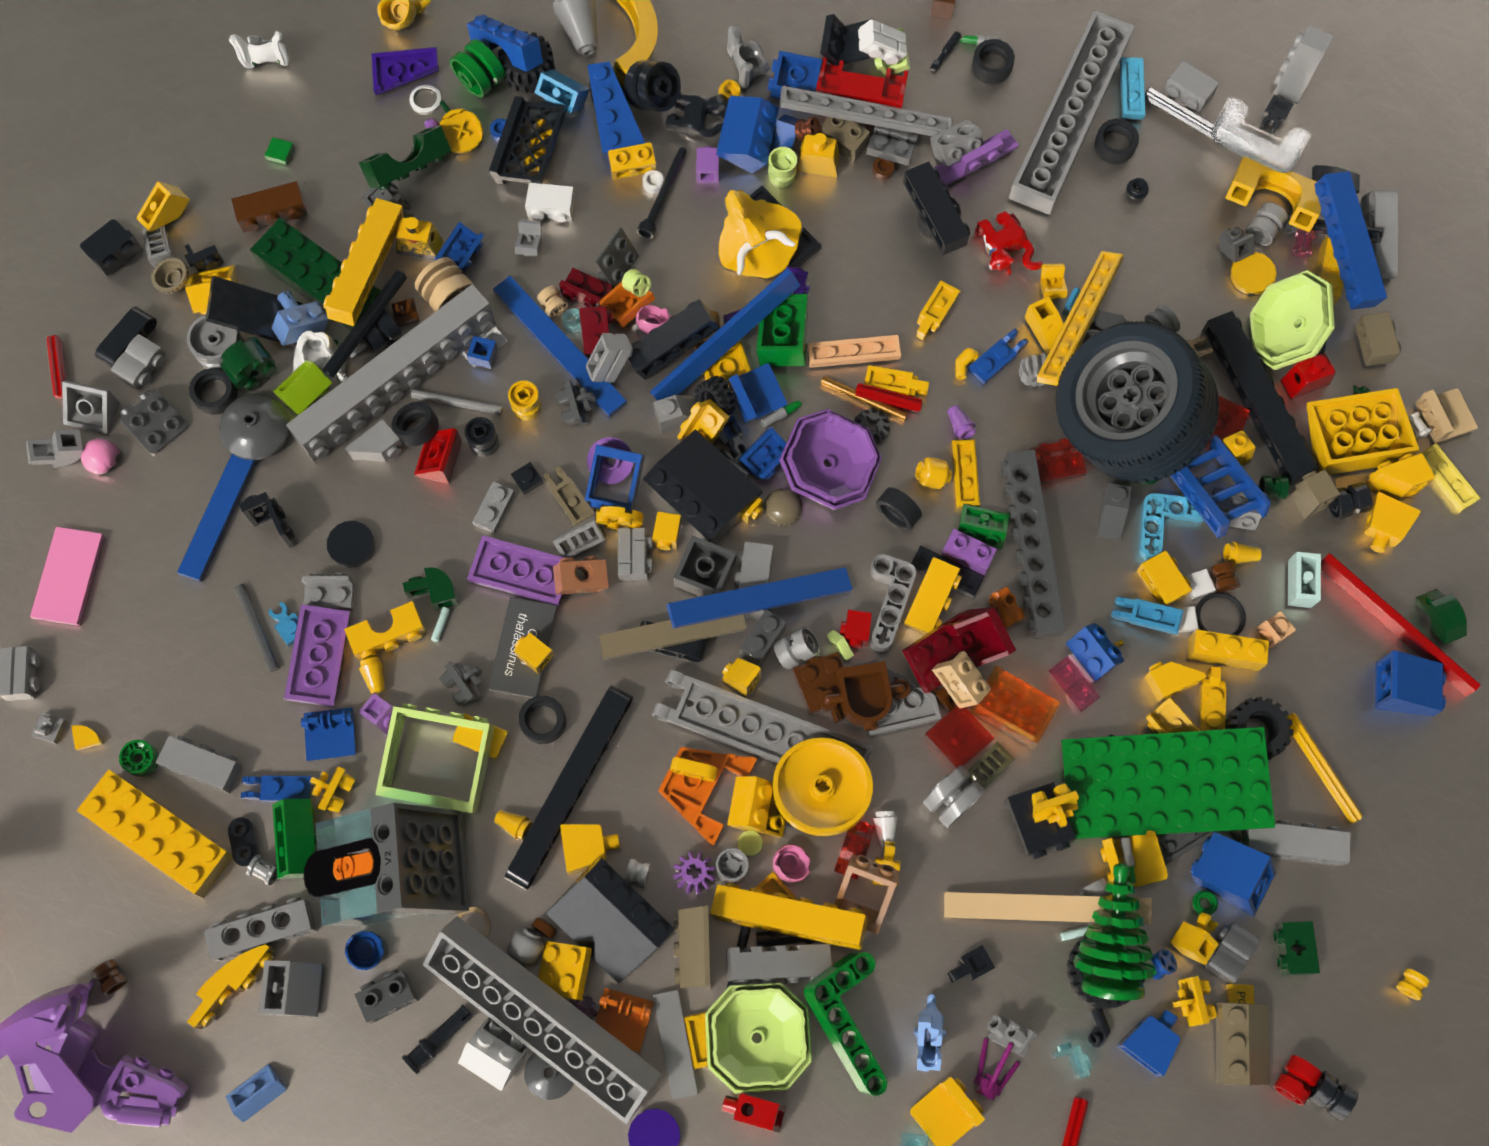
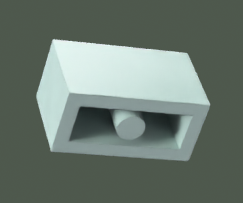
(1304, 579)

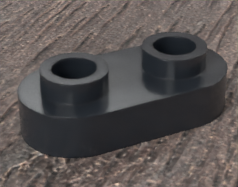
(245, 841)

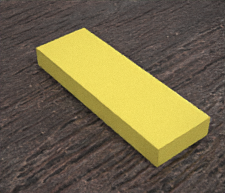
(1450, 479)

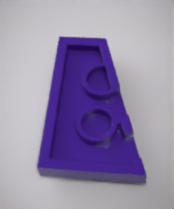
(401, 67)

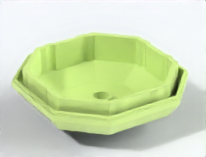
(1292, 320)
(784, 1037)

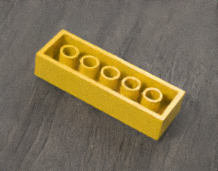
(155, 833)

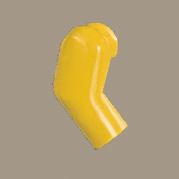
(961, 362)

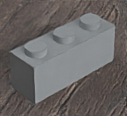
(755, 569)
(199, 763)

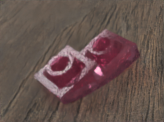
(1074, 684)

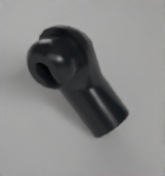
(1101, 1029)

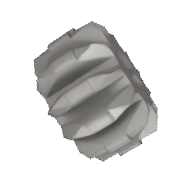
(1030, 368)

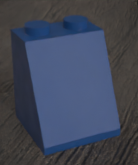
(1409, 684)
(1234, 872)

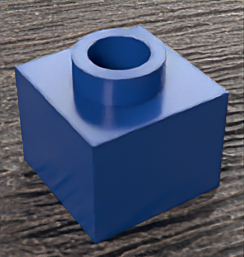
(482, 346)

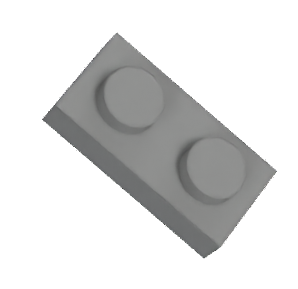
(493, 507)

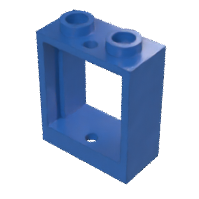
(600, 451)

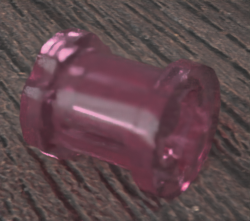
(1303, 243)

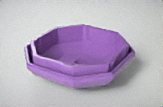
(843, 444)

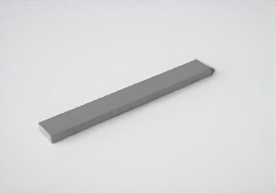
(863, 112)

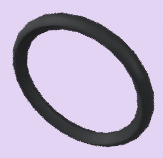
(1224, 595)

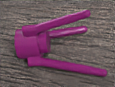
(989, 1085)

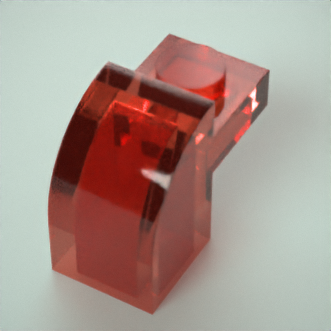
(856, 842)

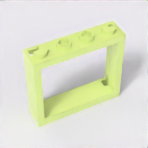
(391, 752)

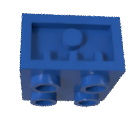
(757, 393)

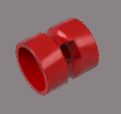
(1297, 1080)

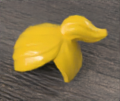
(400, 13)

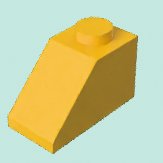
(162, 206)
(742, 676)
(1171, 679)

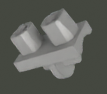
(1005, 1031)

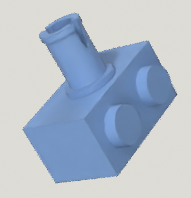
(297, 319)

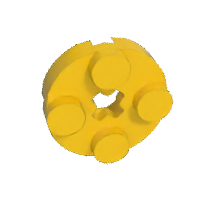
(617, 517)

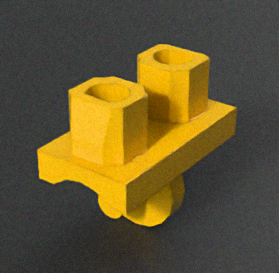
(328, 800)
(1057, 808)
(1192, 1001)

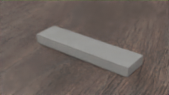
(675, 1044)

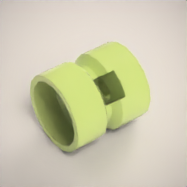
(782, 167)

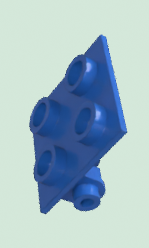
(329, 734)

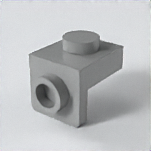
(529, 238)

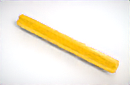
(1324, 769)

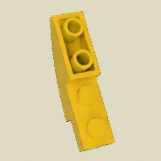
(236, 974)

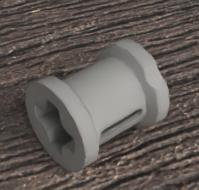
(262, 870)

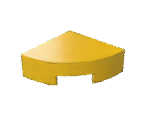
(85, 737)

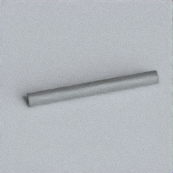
(458, 402)

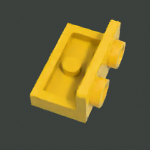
(1170, 719)

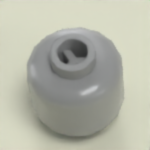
(525, 946)

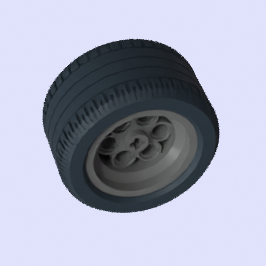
(1110, 372)

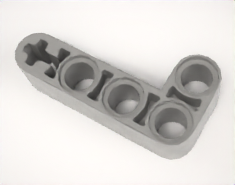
(1383, 213)
(890, 606)

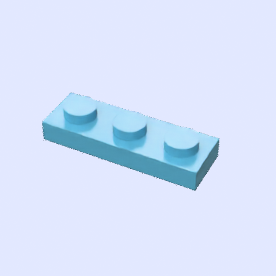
(1132, 88)

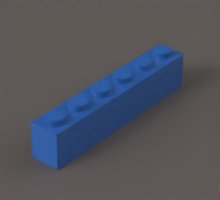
(1350, 240)

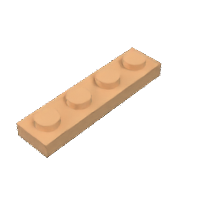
(853, 351)

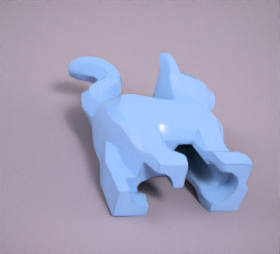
(929, 1036)

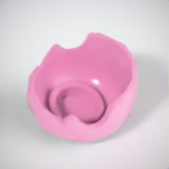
(651, 317)
(99, 455)
(791, 863)

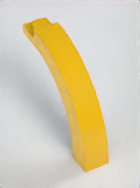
(646, 30)

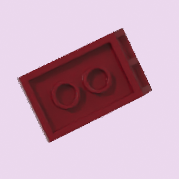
(973, 631)

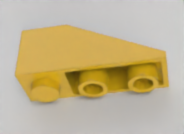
(1044, 322)

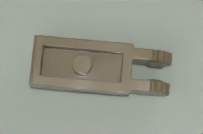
(569, 497)

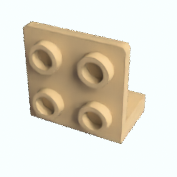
(1445, 414)

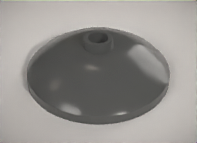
(261, 436)

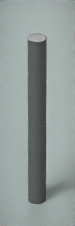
(257, 628)

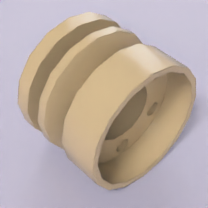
(441, 282)

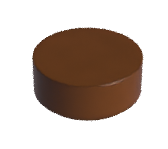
(883, 168)
(544, 928)

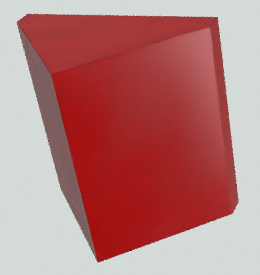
(439, 456)

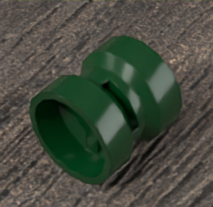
(1275, 487)

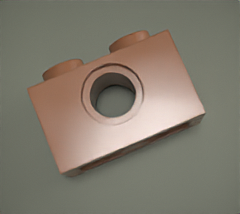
(567, 581)

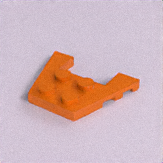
(691, 794)

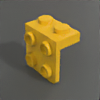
(1147, 855)
(947, 1112)

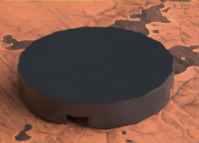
(350, 544)

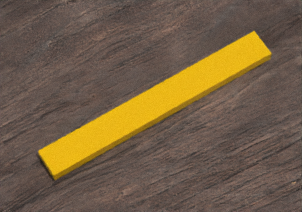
(1080, 316)

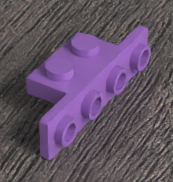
(989, 152)

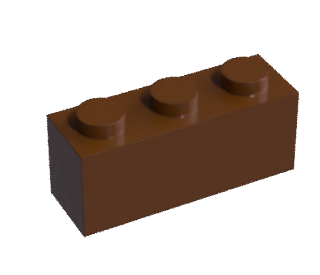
(269, 205)

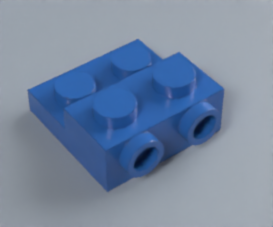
(794, 72)

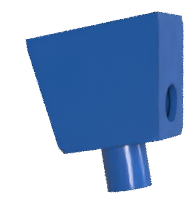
(1152, 1042)

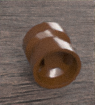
(1225, 576)
(109, 977)

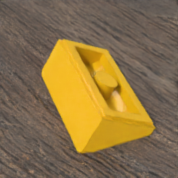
(472, 738)

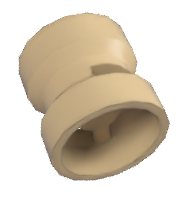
(552, 301)

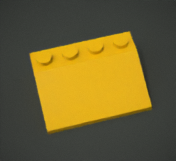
(1360, 431)

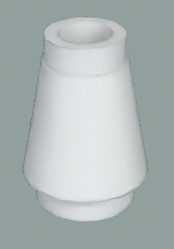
(885, 826)

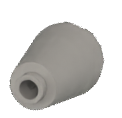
(579, 22)

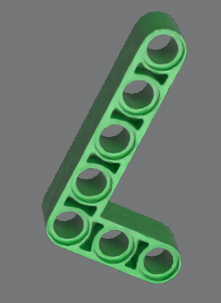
(843, 1021)

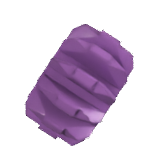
(688, 879)

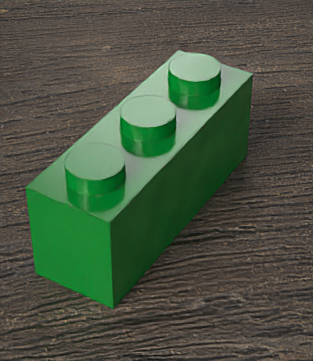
(293, 836)

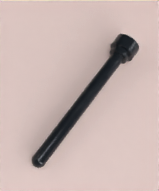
(648, 227)

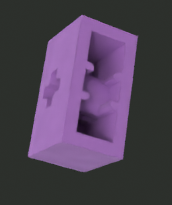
(968, 552)

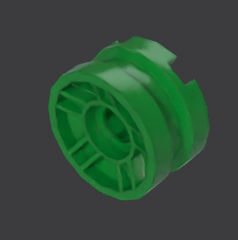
(139, 748)

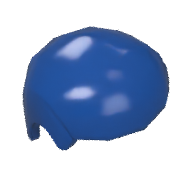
(364, 950)

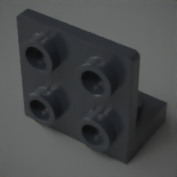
(841, 41)

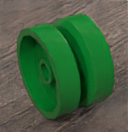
(477, 68)

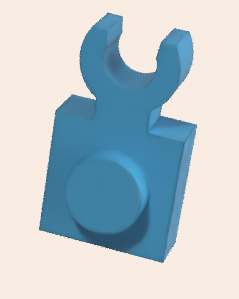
(287, 624)

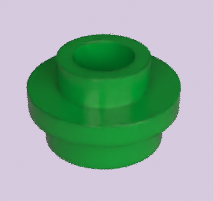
(1211, 899)

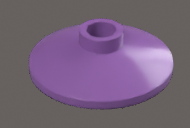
(611, 473)

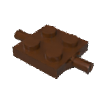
(818, 676)

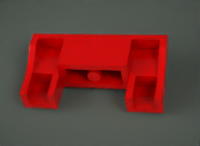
(862, 87)

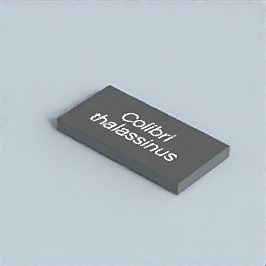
(509, 672)

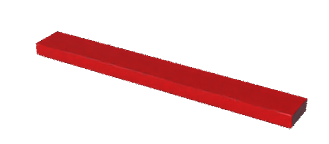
(1397, 623)

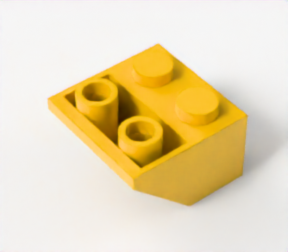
(1401, 478)
(755, 807)

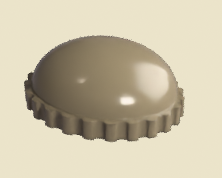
(170, 275)
(783, 506)

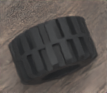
(527, 80)
(1270, 715)

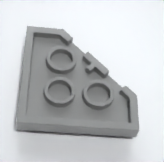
(913, 711)

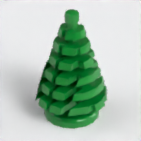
(1116, 945)

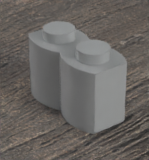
(138, 362)

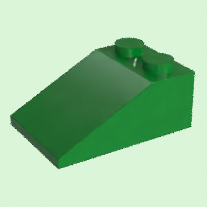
(784, 333)

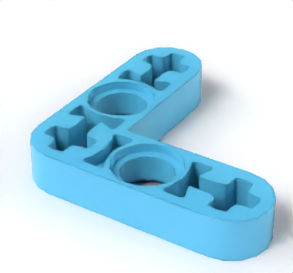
(1163, 510)

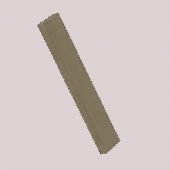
(663, 635)

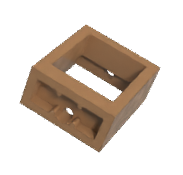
(874, 871)

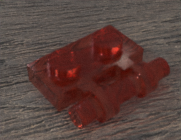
(1059, 467)

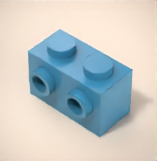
(562, 90)

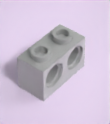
(956, 142)

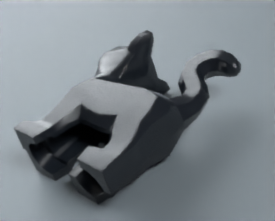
(696, 112)

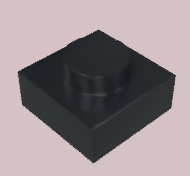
(527, 478)

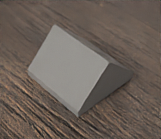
(88, 407)

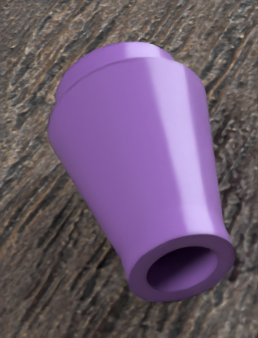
(961, 423)

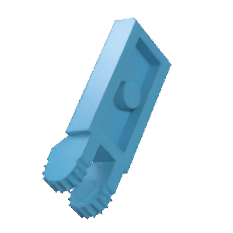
(1149, 615)

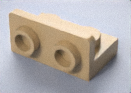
(962, 680)

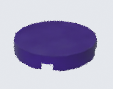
(654, 1128)

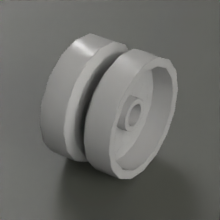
(209, 341)
(950, 792)

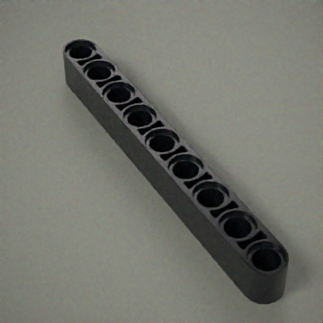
(568, 788)

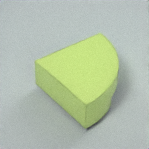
(839, 640)

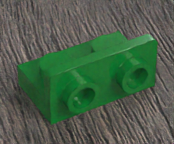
(984, 525)

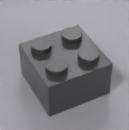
(704, 568)

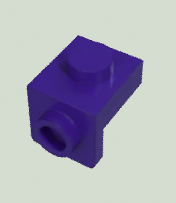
(802, 278)

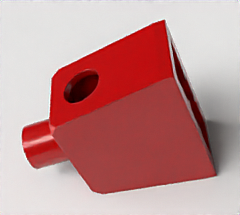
(1314, 375)
(765, 1113)

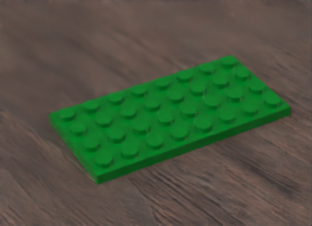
(1169, 783)

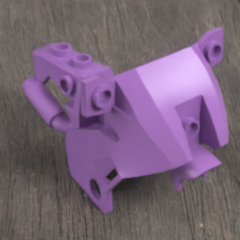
(71, 1076)

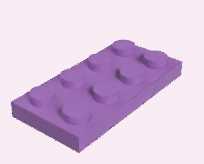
(515, 570)
(317, 655)

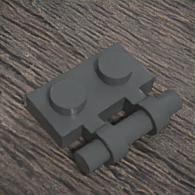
(892, 149)

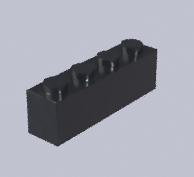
(936, 208)
(672, 339)

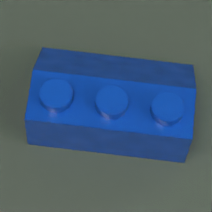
(747, 132)

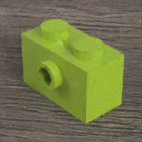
(303, 387)

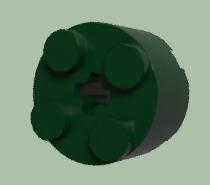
(247, 364)

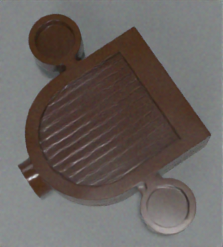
(864, 694)

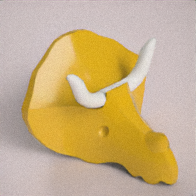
(757, 236)

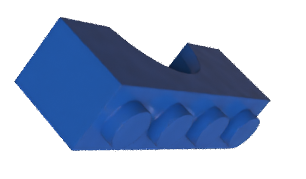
(519, 46)

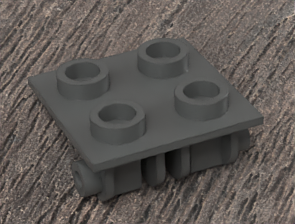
(616, 258)

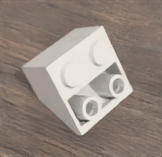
(493, 1054)

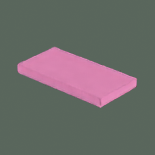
(67, 576)

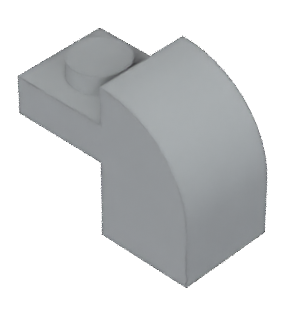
(59, 451)

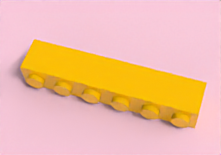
(364, 262)
(790, 916)

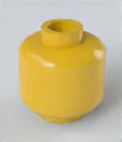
(933, 473)

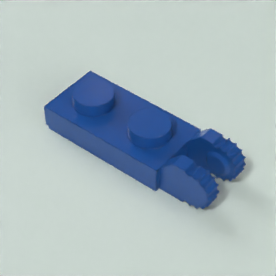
(997, 357)
(278, 788)

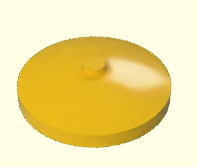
(822, 786)

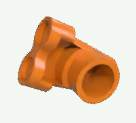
(1006, 606)

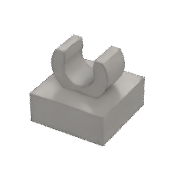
(49, 728)

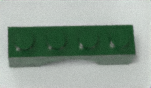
(427, 147)

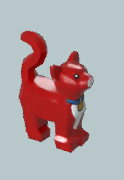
(1006, 240)

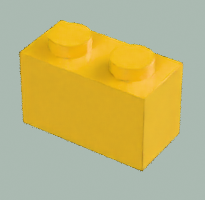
(1164, 579)

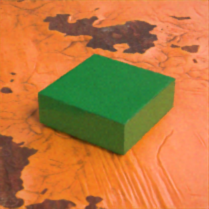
(279, 151)

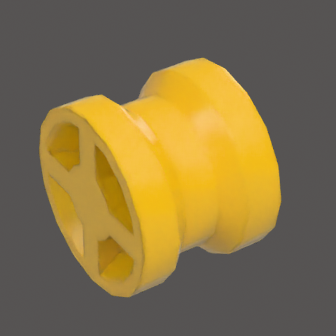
(1413, 984)

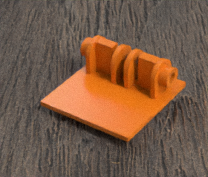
(624, 1017)

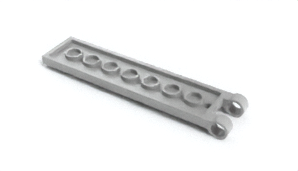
(742, 721)

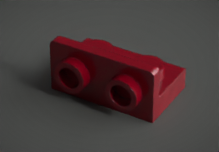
(584, 288)
(593, 323)

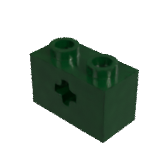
(1299, 935)

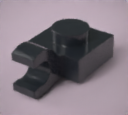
(974, 964)

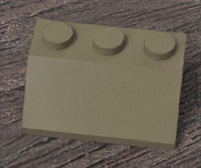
(693, 948)
(1242, 1043)

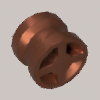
(807, 127)

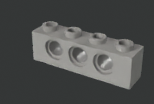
(300, 924)

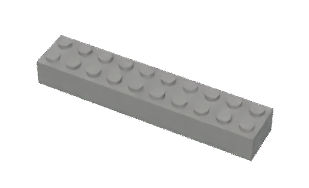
(1071, 112)
(392, 373)
(541, 1019)

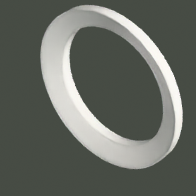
(429, 109)

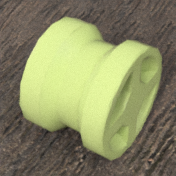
(636, 282)

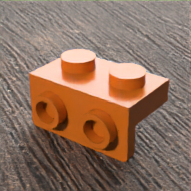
(625, 304)

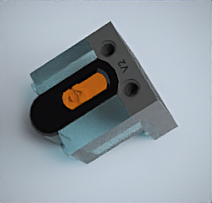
(388, 865)

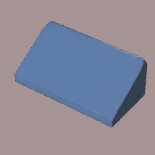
(255, 1093)

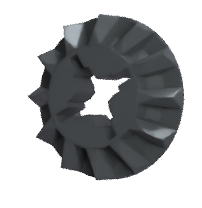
(882, 426)

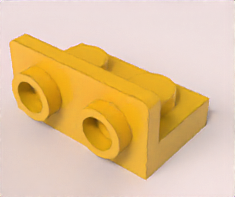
(631, 161)
(706, 419)

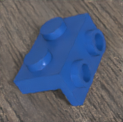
(461, 245)
(763, 455)
(1095, 651)

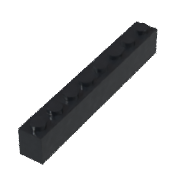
(1259, 395)

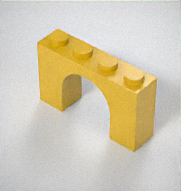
(1295, 187)

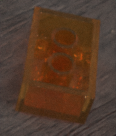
(1016, 708)

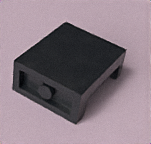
(1038, 836)

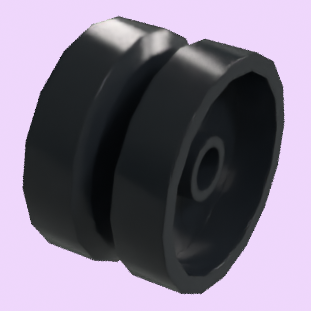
(652, 85)

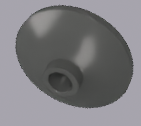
(540, 1085)

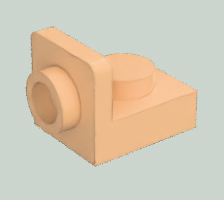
(1275, 629)

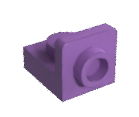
(377, 712)

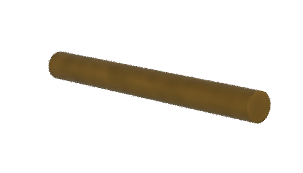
(850, 392)

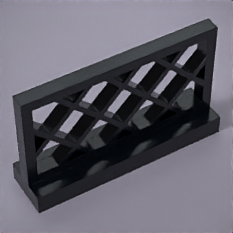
(511, 136)

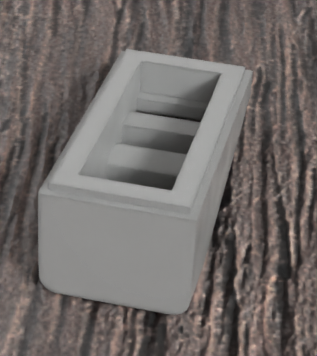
(155, 258)
(599, 537)

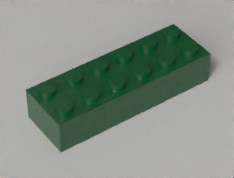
(301, 263)

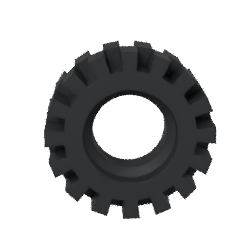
(718, 392)

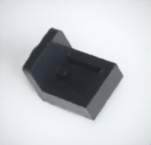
(204, 259)

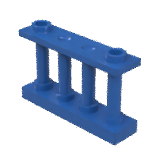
(1206, 503)

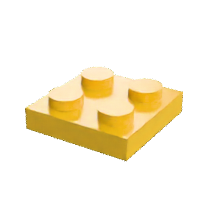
(565, 968)

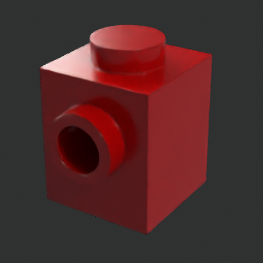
(856, 628)

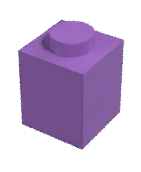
(707, 165)

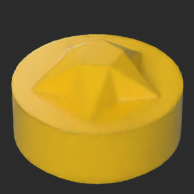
(729, 88)

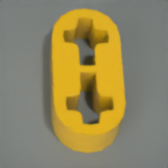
(693, 769)

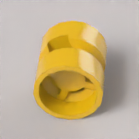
(525, 400)

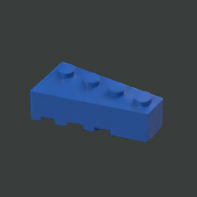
(613, 115)

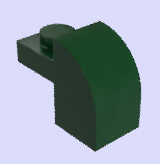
(436, 584)
(1446, 615)

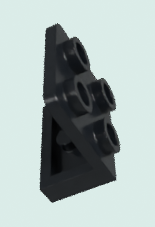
(110, 246)
(262, 509)

